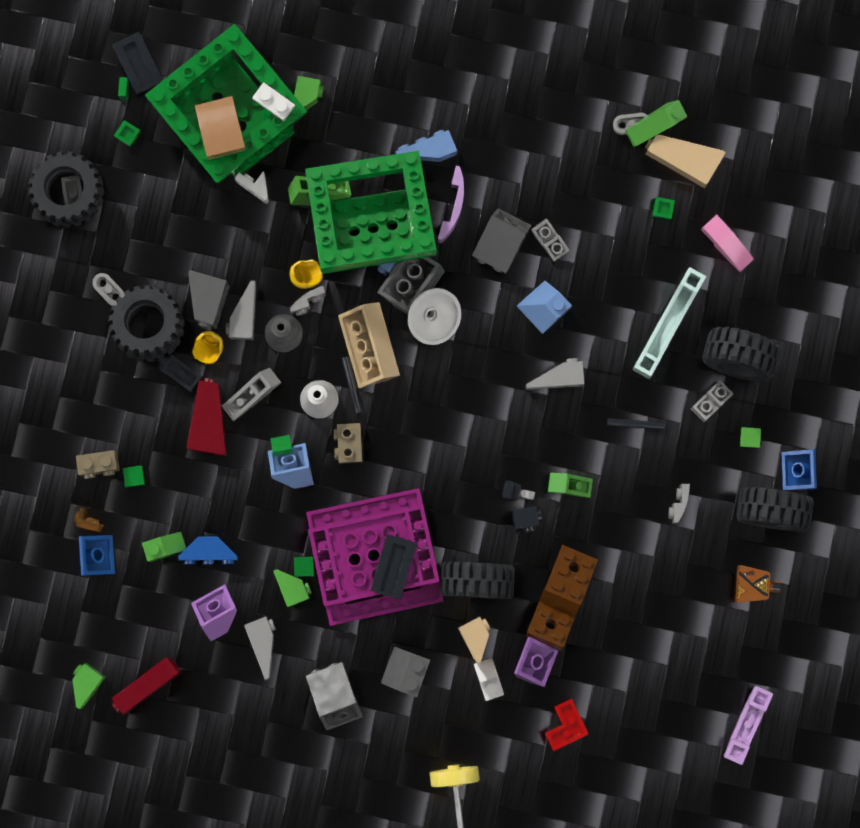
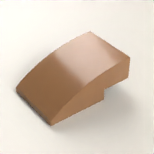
(220, 128)

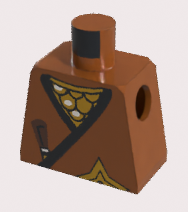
(754, 584)

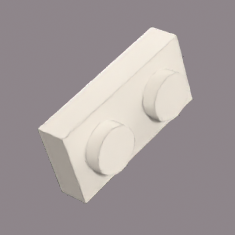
(273, 102)

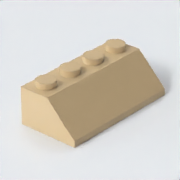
(368, 344)
(475, 636)

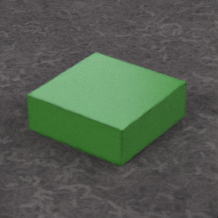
(750, 437)

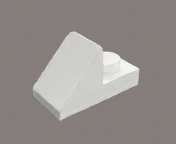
(258, 188)
(488, 679)

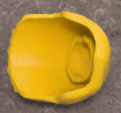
(305, 274)
(207, 347)

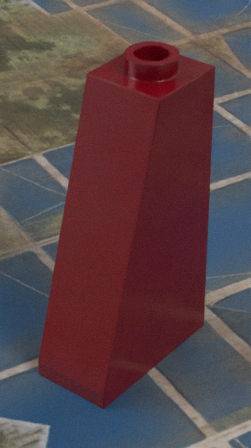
(207, 422)
(146, 685)

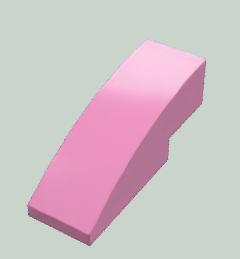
(727, 243)

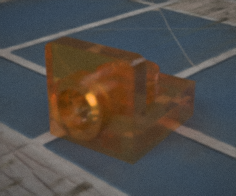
(90, 524)

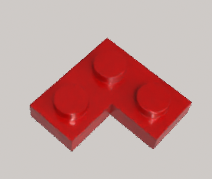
(571, 728)

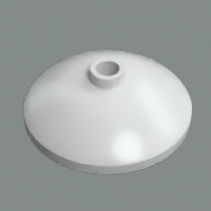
(441, 322)

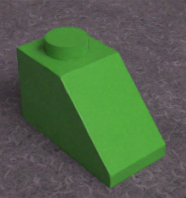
(308, 91)
(570, 485)
(164, 546)
(292, 588)
(85, 683)

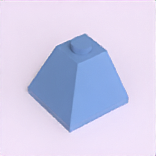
(544, 306)
(292, 468)

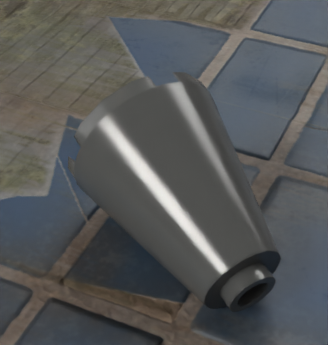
(286, 339)

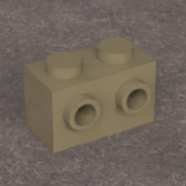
(349, 443)
(97, 463)

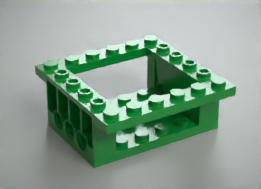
(217, 72)
(338, 218)

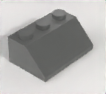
(409, 281)

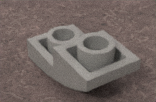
(550, 240)
(301, 305)
(712, 401)
(677, 509)

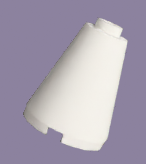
(321, 406)

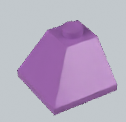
(215, 612)
(535, 662)

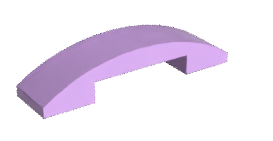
(447, 227)
(747, 724)

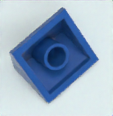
(799, 470)
(96, 555)

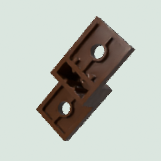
(561, 597)

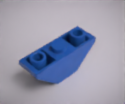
(208, 550)

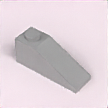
(242, 319)
(564, 375)
(251, 393)
(262, 639)

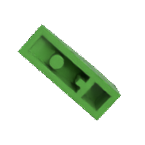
(656, 122)
(299, 191)

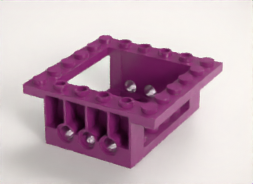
(359, 529)

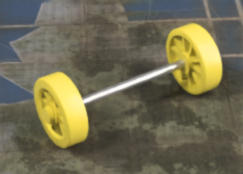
(455, 777)

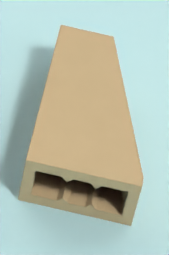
(686, 158)

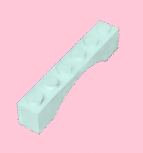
(669, 323)

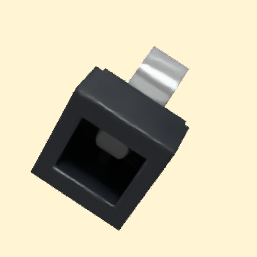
(512, 491)

